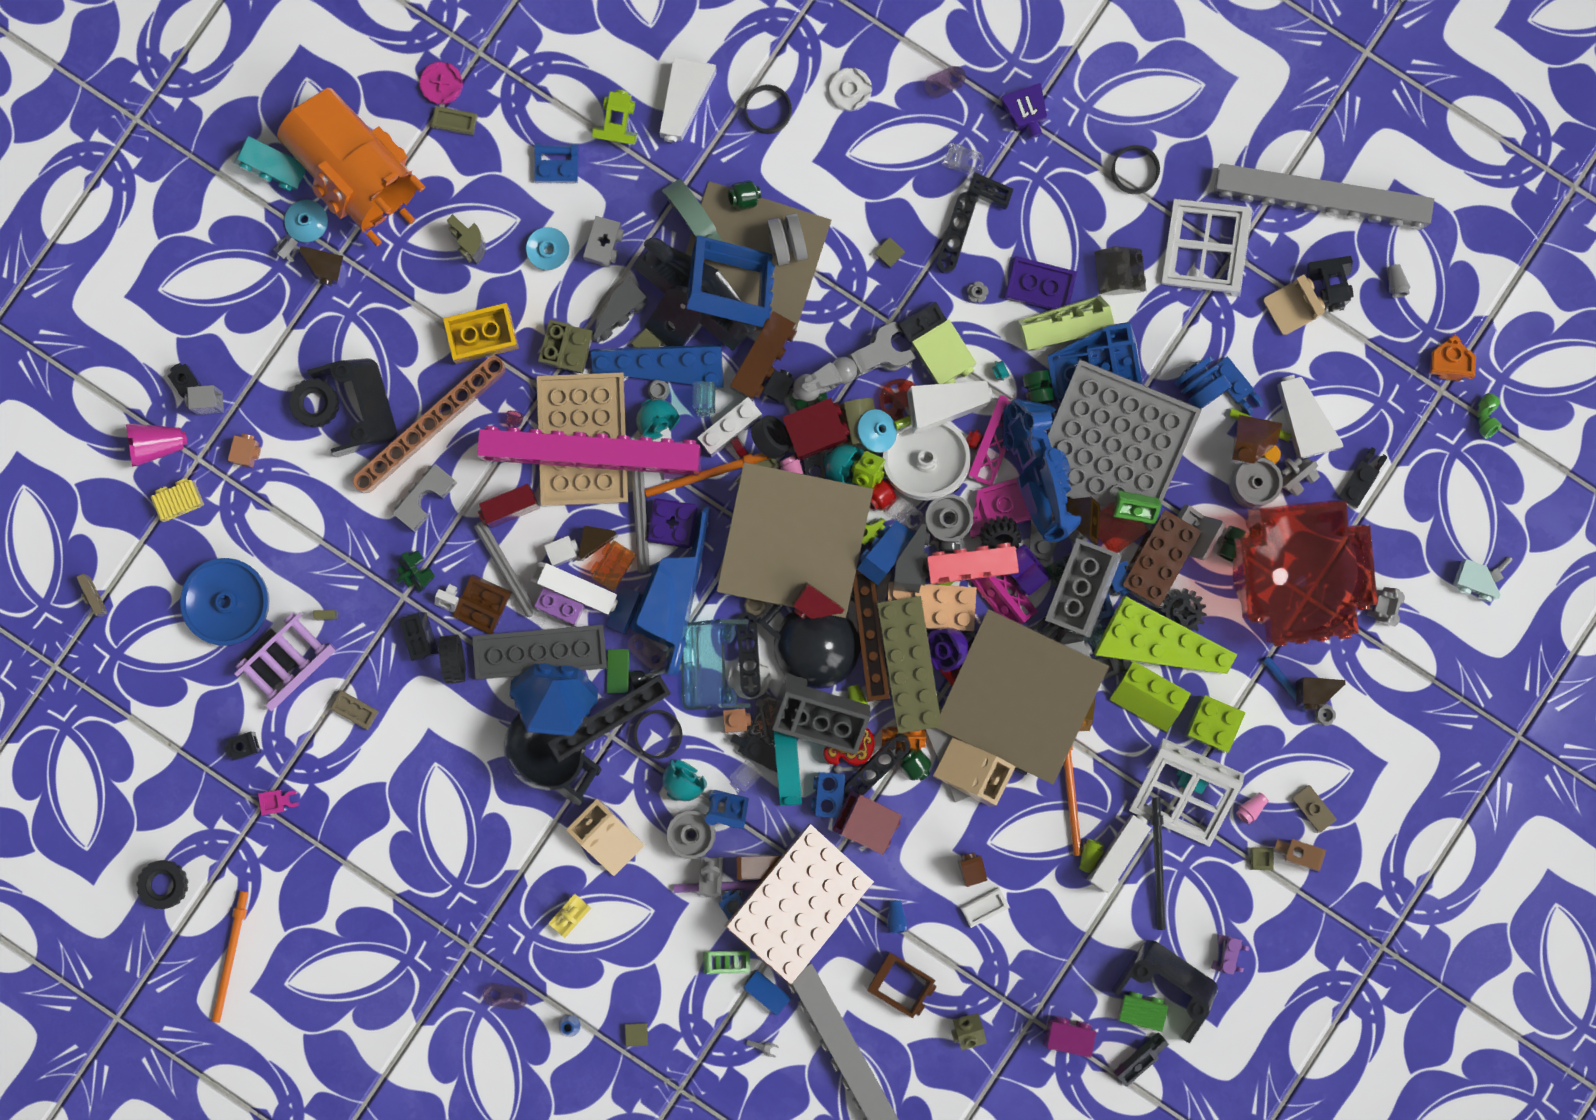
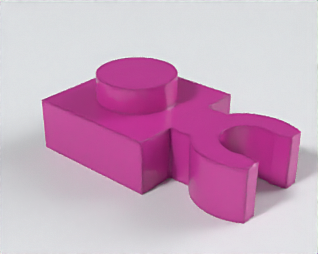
(274, 802)

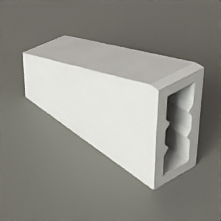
(685, 93)
(945, 402)
(1306, 420)
(574, 588)
(1119, 853)

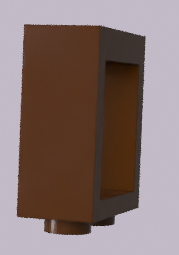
(881, 974)

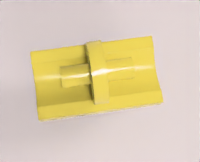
(569, 915)

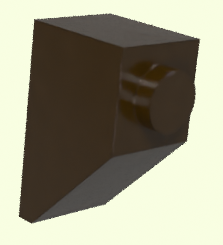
(322, 264)
(1089, 512)
(1316, 692)

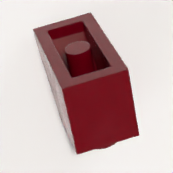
(815, 604)

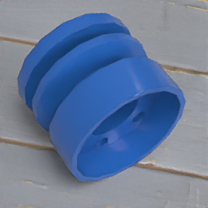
(1203, 383)

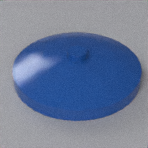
(224, 601)

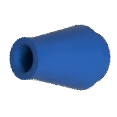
(896, 917)
(573, 1021)

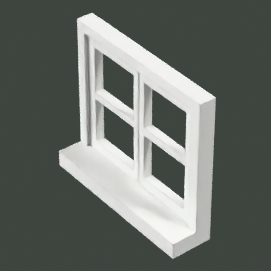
(1237, 249)
(1198, 767)

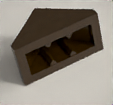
(594, 539)

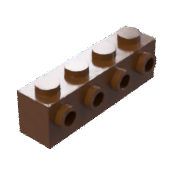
(763, 355)

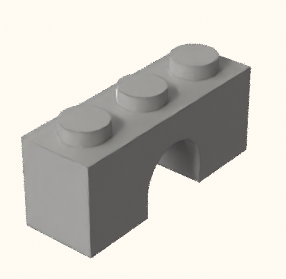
(433, 481)

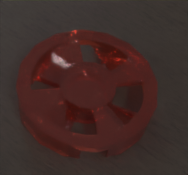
(898, 399)

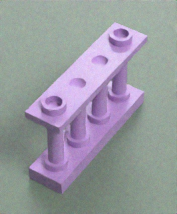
(306, 666)

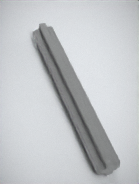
(640, 521)
(505, 569)

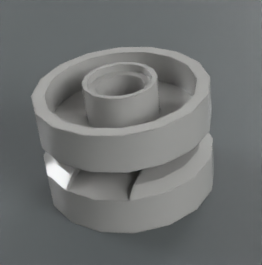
(788, 239)
(1246, 492)
(951, 506)
(681, 843)

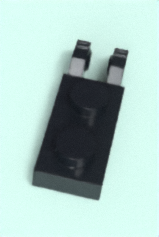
(1361, 479)

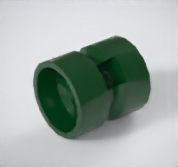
(1038, 387)
(1228, 548)

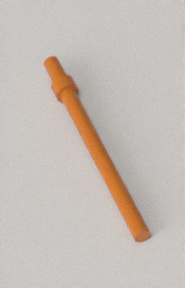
(705, 474)
(1072, 805)
(239, 914)

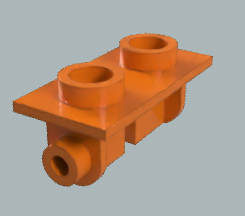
(916, 738)

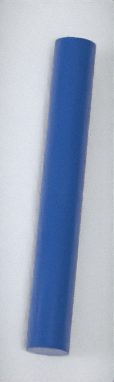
(1281, 677)

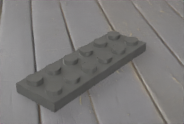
(515, 652)

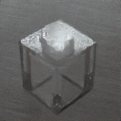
(745, 776)

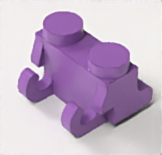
(1230, 955)

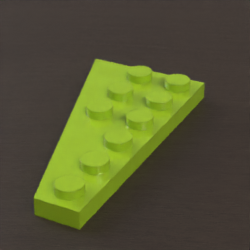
(1152, 638)

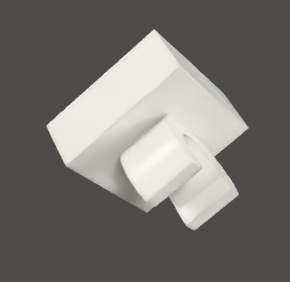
(447, 599)

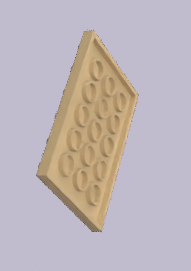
(588, 406)

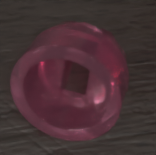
(514, 418)

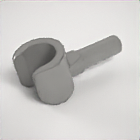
(1496, 573)
(764, 1047)

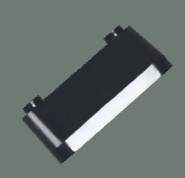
(378, 421)
(1155, 958)

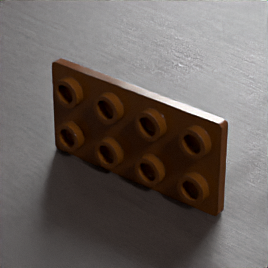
(1160, 557)

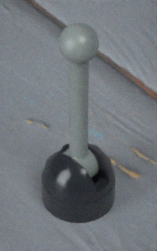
(639, 678)

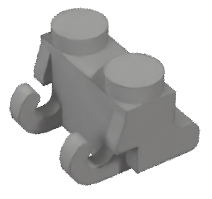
(1388, 606)

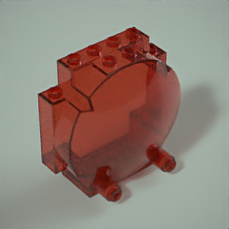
(1304, 572)

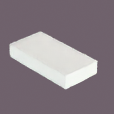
(985, 907)

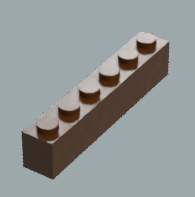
(870, 638)

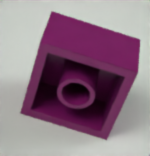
(1070, 1037)

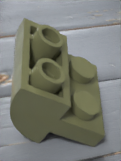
(470, 240)
(566, 347)
(851, 414)

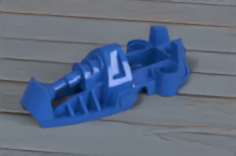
(1044, 467)

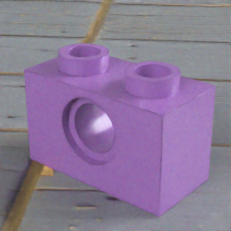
(559, 606)

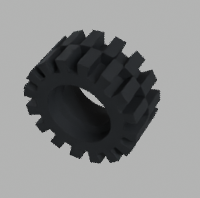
(999, 527)

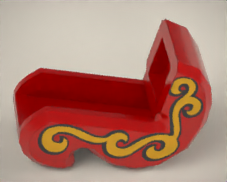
(864, 752)

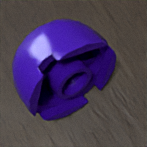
(947, 648)

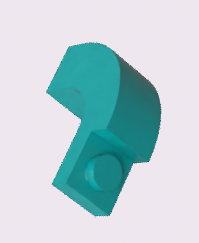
(787, 769)

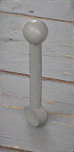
(838, 769)

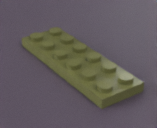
(909, 664)

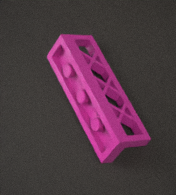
(985, 444)
(996, 594)

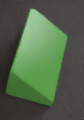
(1137, 507)
(618, 671)

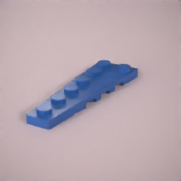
(663, 363)

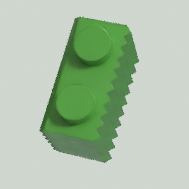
(1143, 1012)

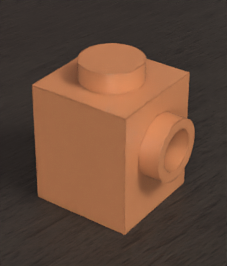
(244, 450)
(736, 720)

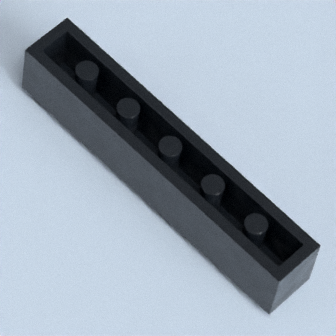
(608, 719)

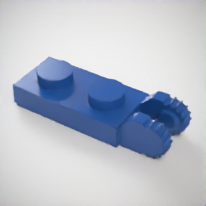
(1240, 388)

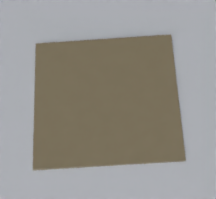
(750, 230)
(793, 533)
(1021, 696)

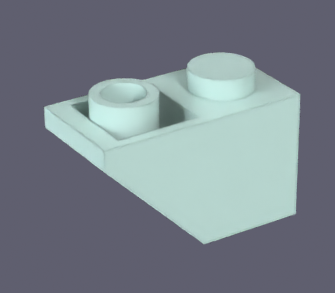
(1476, 579)

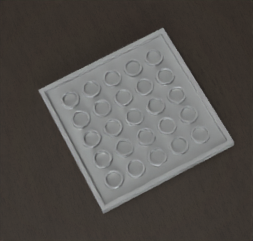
(1119, 435)

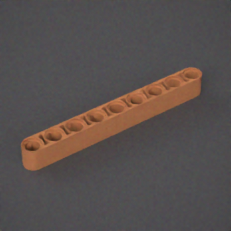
(418, 427)

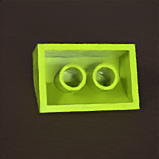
(1150, 696)

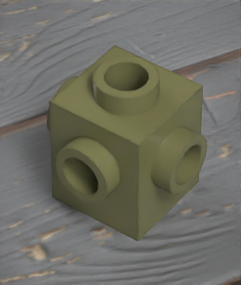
(968, 1031)

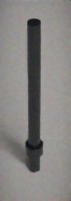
(1157, 821)

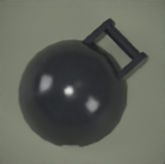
(815, 648)
(535, 767)

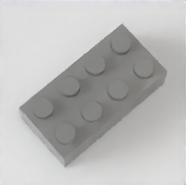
(1083, 587)

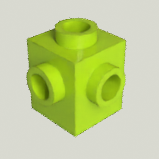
(868, 475)

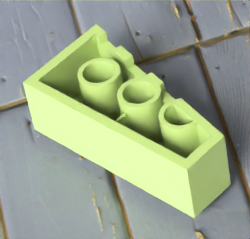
(1065, 323)

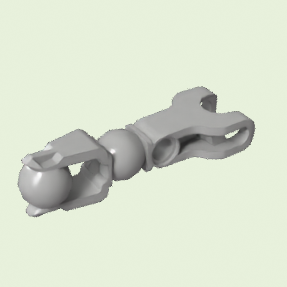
(845, 369)

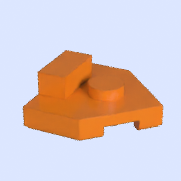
(1453, 361)

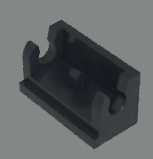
(922, 321)
(418, 636)

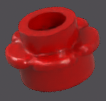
(974, 439)

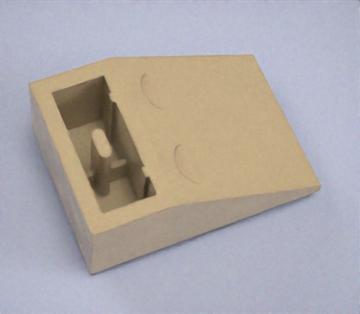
(974, 772)
(605, 837)

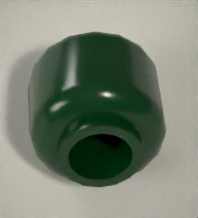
(744, 195)
(915, 765)

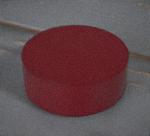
(739, 447)

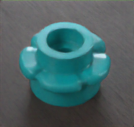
(1000, 370)

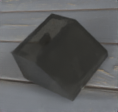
(1120, 271)

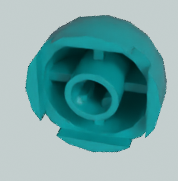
(655, 417)
(840, 462)
(682, 782)

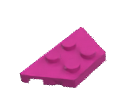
(1001, 501)

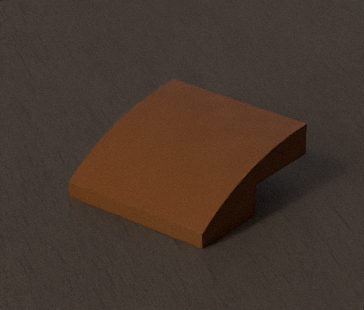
(482, 604)

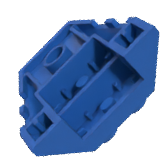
(1108, 348)
(553, 698)

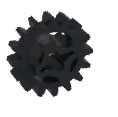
(1184, 603)

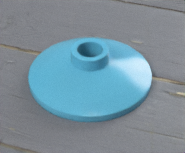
(313, 228)
(545, 238)
(869, 431)

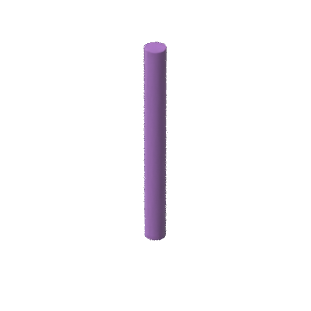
(726, 886)

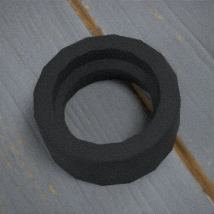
(763, 441)

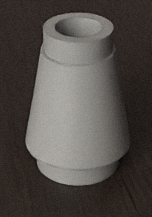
(1398, 282)

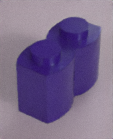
(1031, 572)

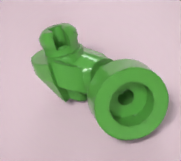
(1488, 425)

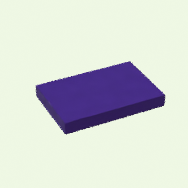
(1040, 284)

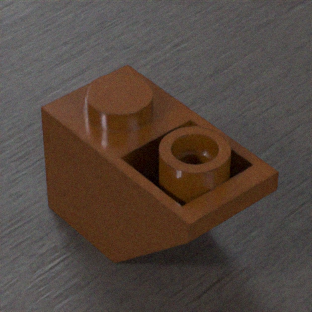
(972, 869)

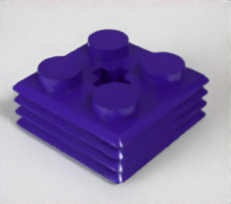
(682, 533)

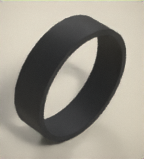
(763, 88)
(1140, 148)
(636, 728)

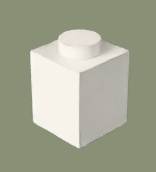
(562, 551)

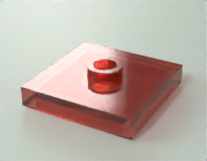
(1118, 532)

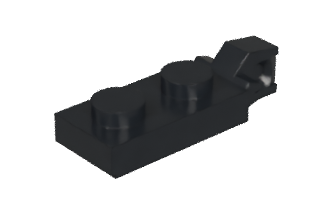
(756, 750)
(1140, 1060)

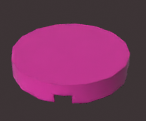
(441, 83)

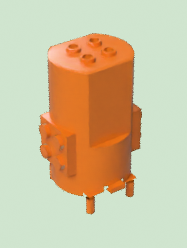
(352, 166)

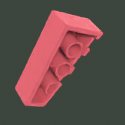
(973, 564)

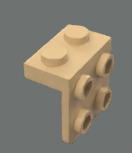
(1294, 305)

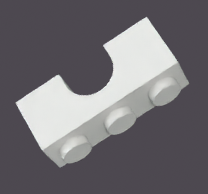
(730, 425)

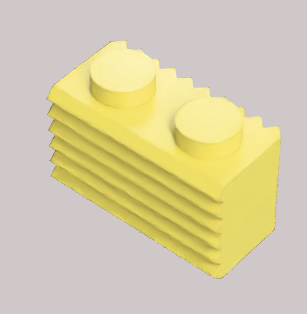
(177, 500)

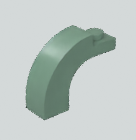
(690, 210)

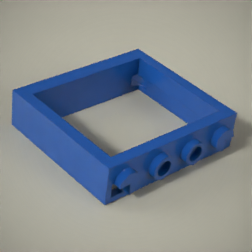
(736, 256)

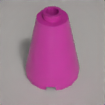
(153, 442)

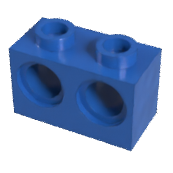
(834, 795)

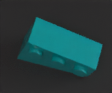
(270, 164)

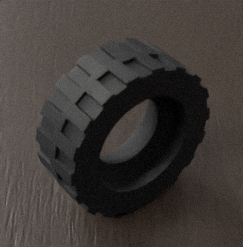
(314, 386)
(452, 659)
(145, 884)

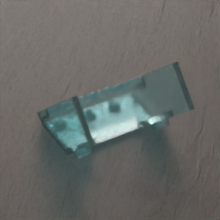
(705, 665)

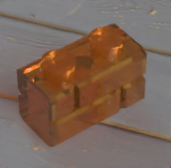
(613, 565)

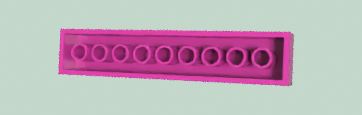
(589, 452)

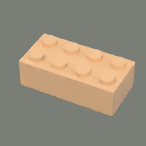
(943, 605)

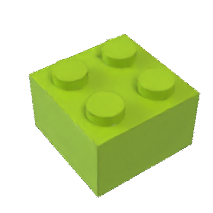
(1215, 724)

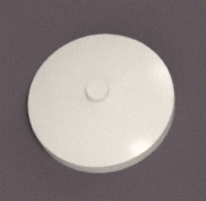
(927, 462)

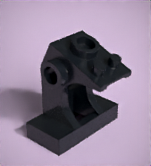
(1338, 295)

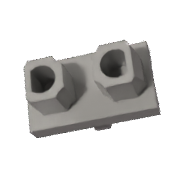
(1297, 471)
(710, 877)

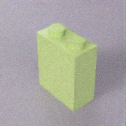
(944, 354)

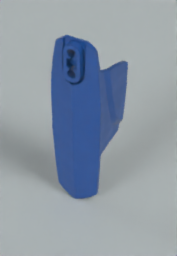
(669, 598)

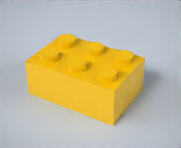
(481, 333)

